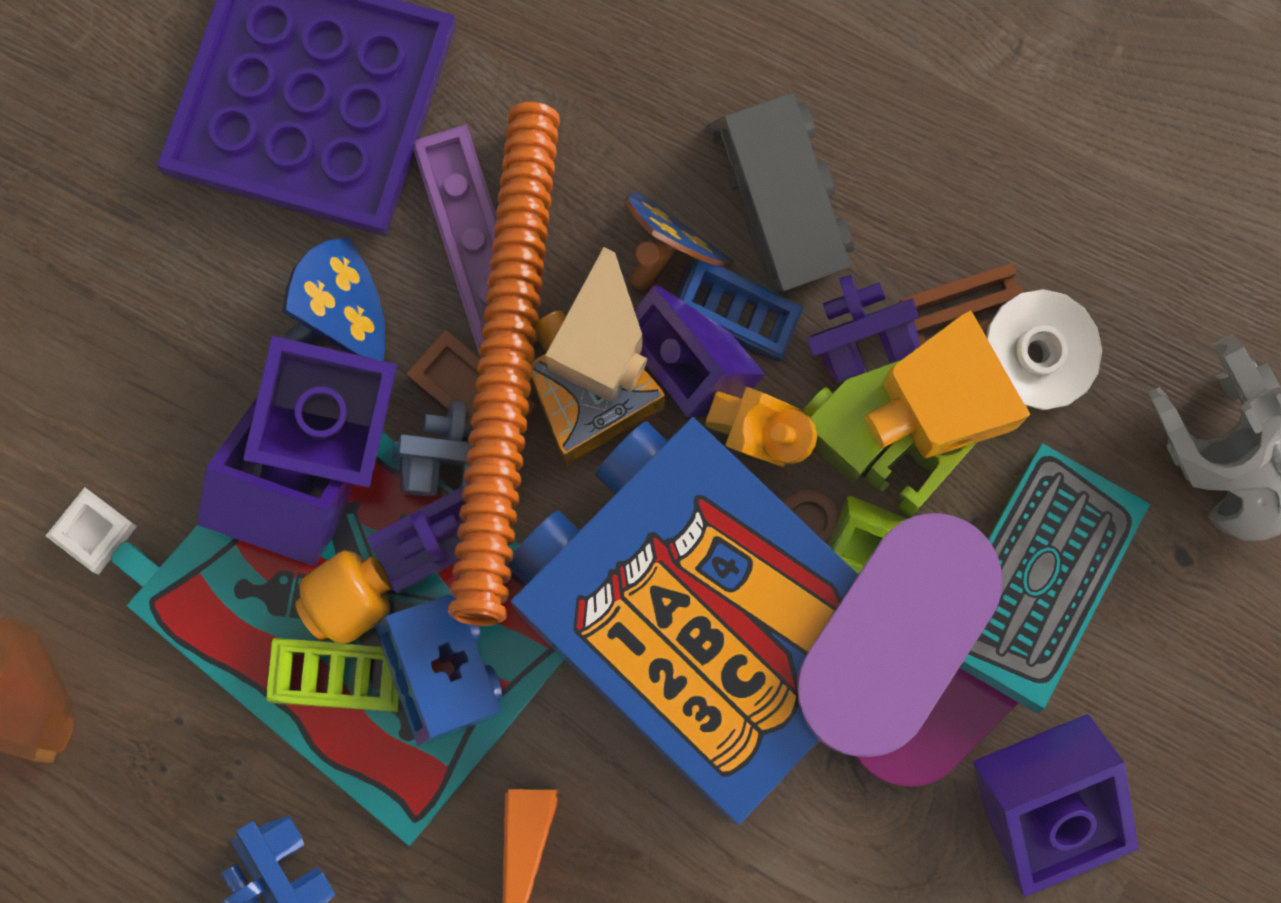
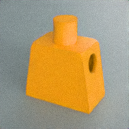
(948, 393)

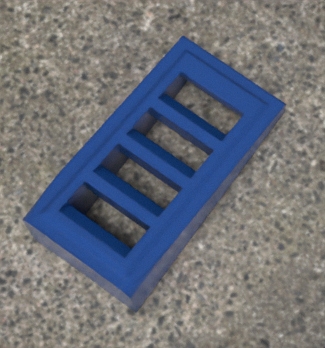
(742, 291)

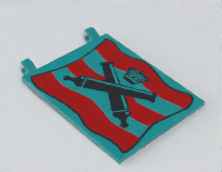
(230, 599)

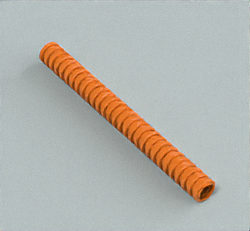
(505, 367)

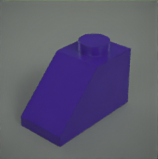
(692, 353)

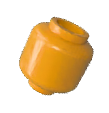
(344, 597)

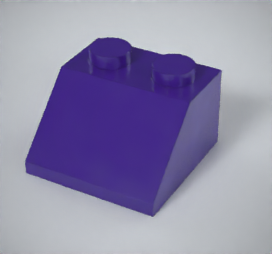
(320, 412)
(269, 504)
(1058, 803)

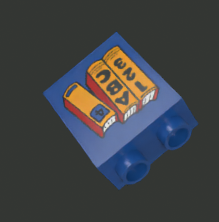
(689, 609)

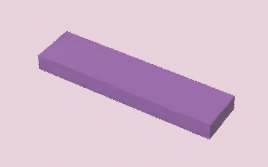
(462, 214)

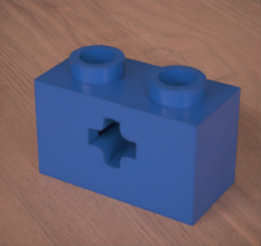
(432, 701)

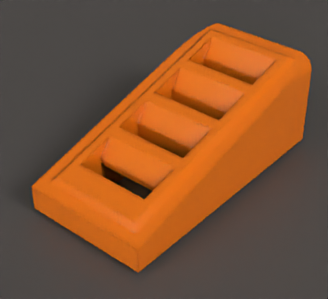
(525, 834)

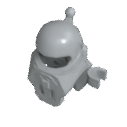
(1243, 459)

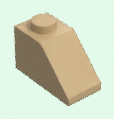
(600, 335)

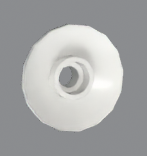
(1068, 345)

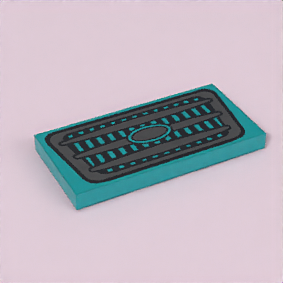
(1056, 560)

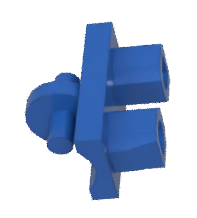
(260, 854)

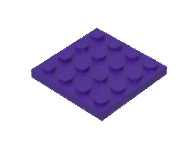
(310, 104)

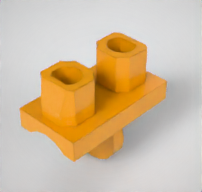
(763, 427)

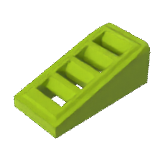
(281, 668)

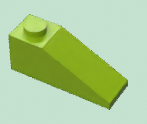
(841, 424)

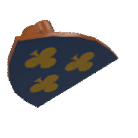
(670, 236)

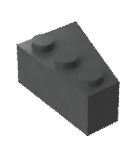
(784, 191)

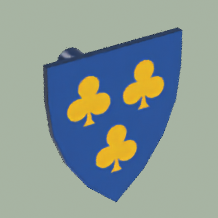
(335, 300)

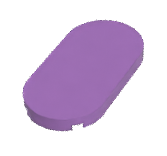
(899, 635)

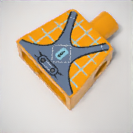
(580, 418)

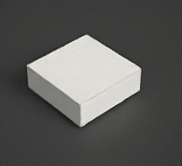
(91, 531)

